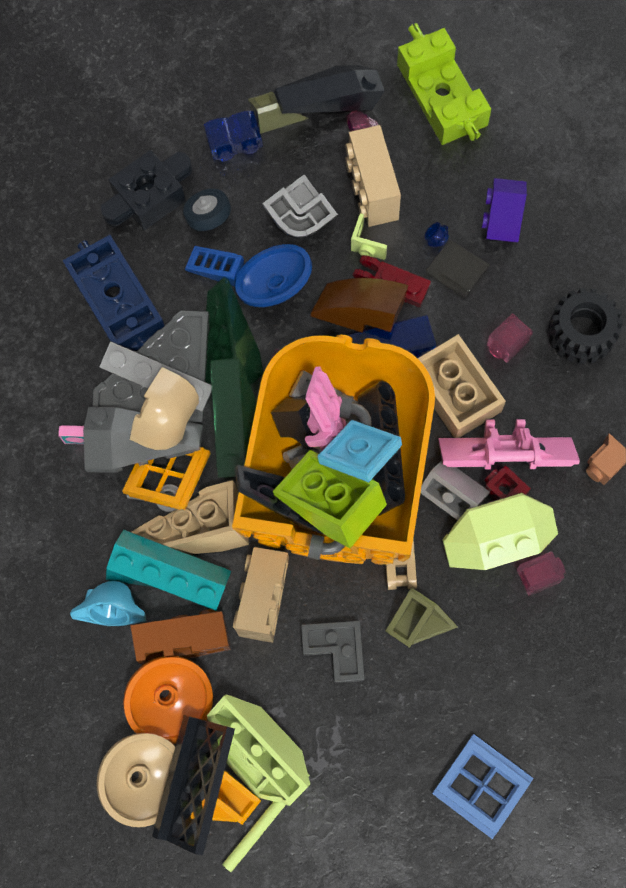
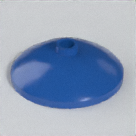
(273, 275)

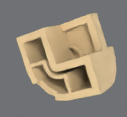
(165, 411)

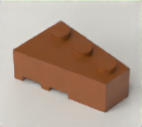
(181, 636)

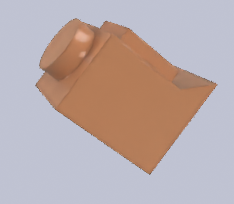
(606, 460)

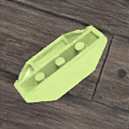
(500, 533)
(261, 751)

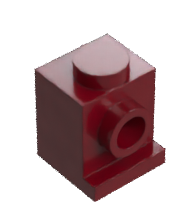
(507, 479)

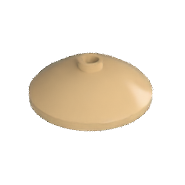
(137, 801)

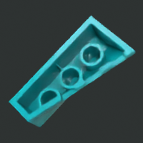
(158, 566)

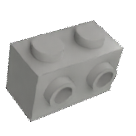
(453, 490)

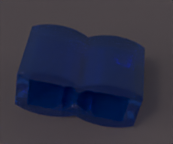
(233, 135)

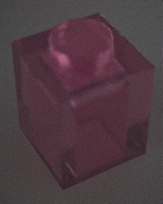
(509, 338)
(541, 573)

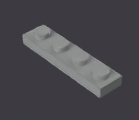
(144, 370)

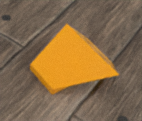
(233, 802)

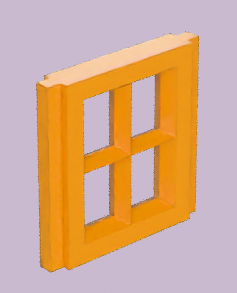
(185, 489)

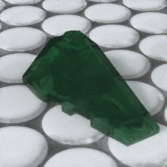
(230, 333)
(233, 414)

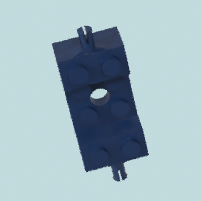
(130, 315)

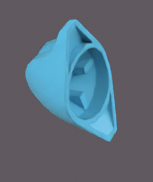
(109, 606)

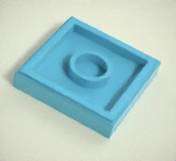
(360, 450)

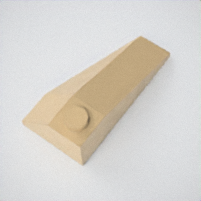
(202, 526)

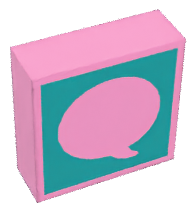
(71, 434)

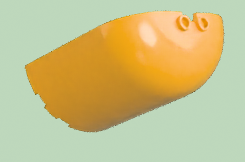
(351, 371)

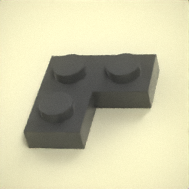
(342, 641)

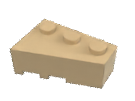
(261, 594)

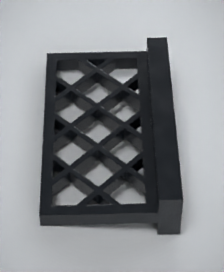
(182, 790)

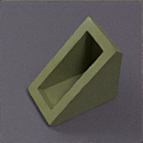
(269, 114)
(418, 620)

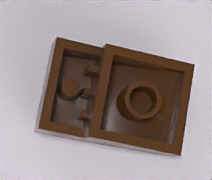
(361, 303)

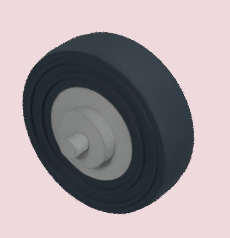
(207, 209)

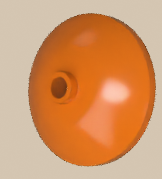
(188, 695)

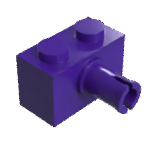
(505, 210)

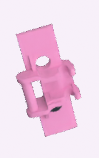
(324, 410)
(507, 448)

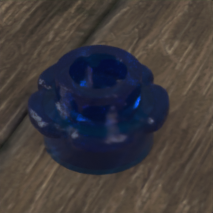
(437, 235)

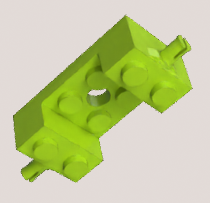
(430, 65)

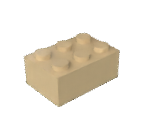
(373, 176)
(461, 387)

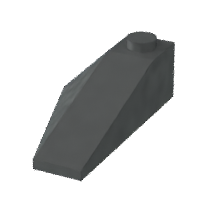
(109, 443)

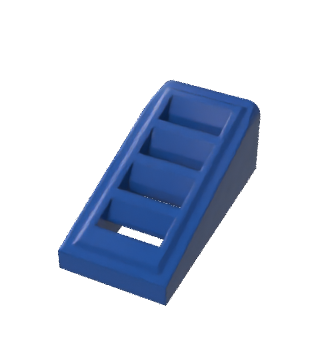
(236, 262)

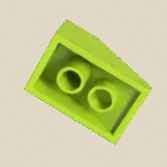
(331, 499)

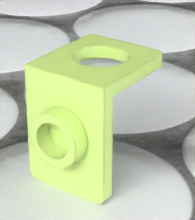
(365, 246)

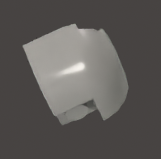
(299, 209)

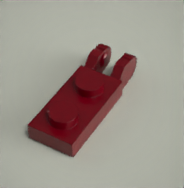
(417, 286)

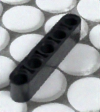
(381, 405)

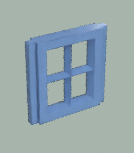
(466, 807)

